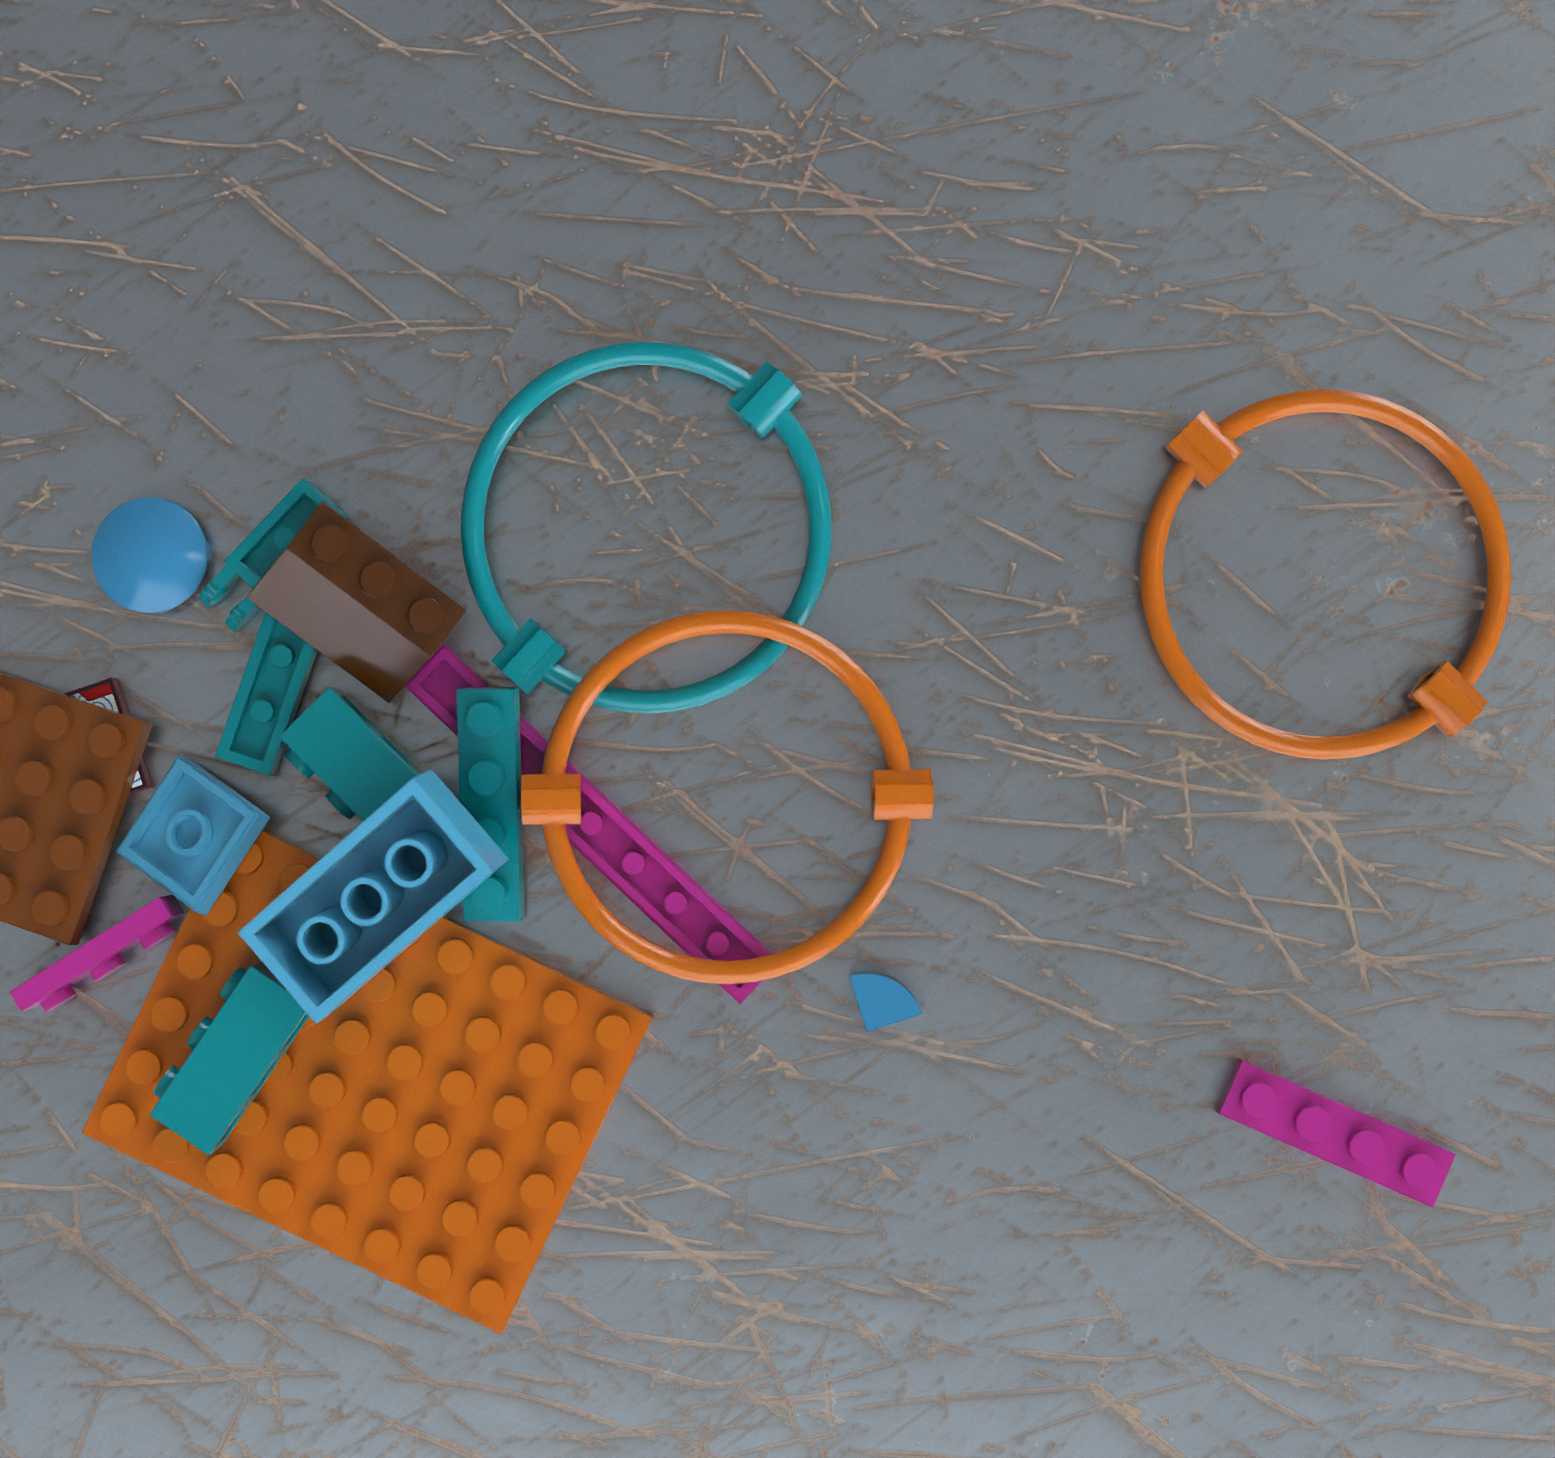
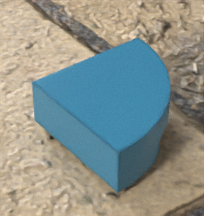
(882, 1000)

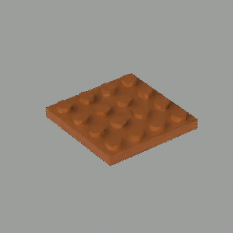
(60, 803)

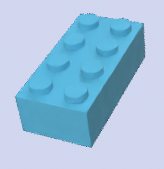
(373, 895)

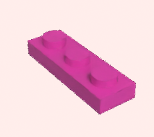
(99, 956)

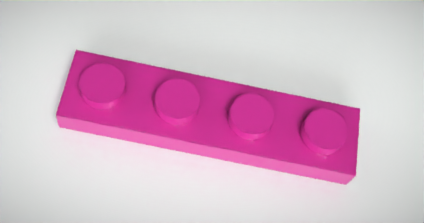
(1335, 1132)

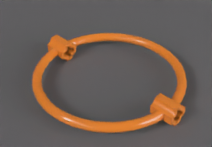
(1443, 694)
(894, 796)

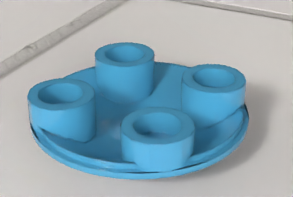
(150, 555)

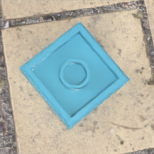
(193, 834)

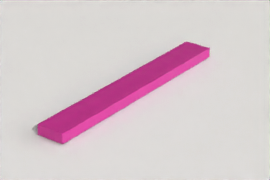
(612, 840)

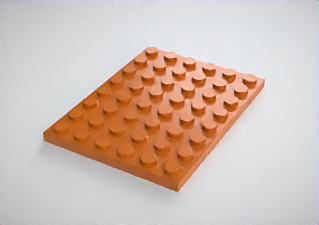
(408, 1125)

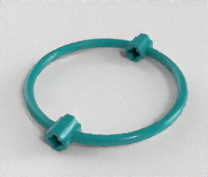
(760, 404)

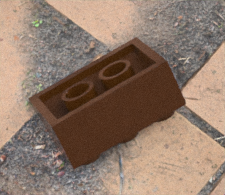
(356, 602)

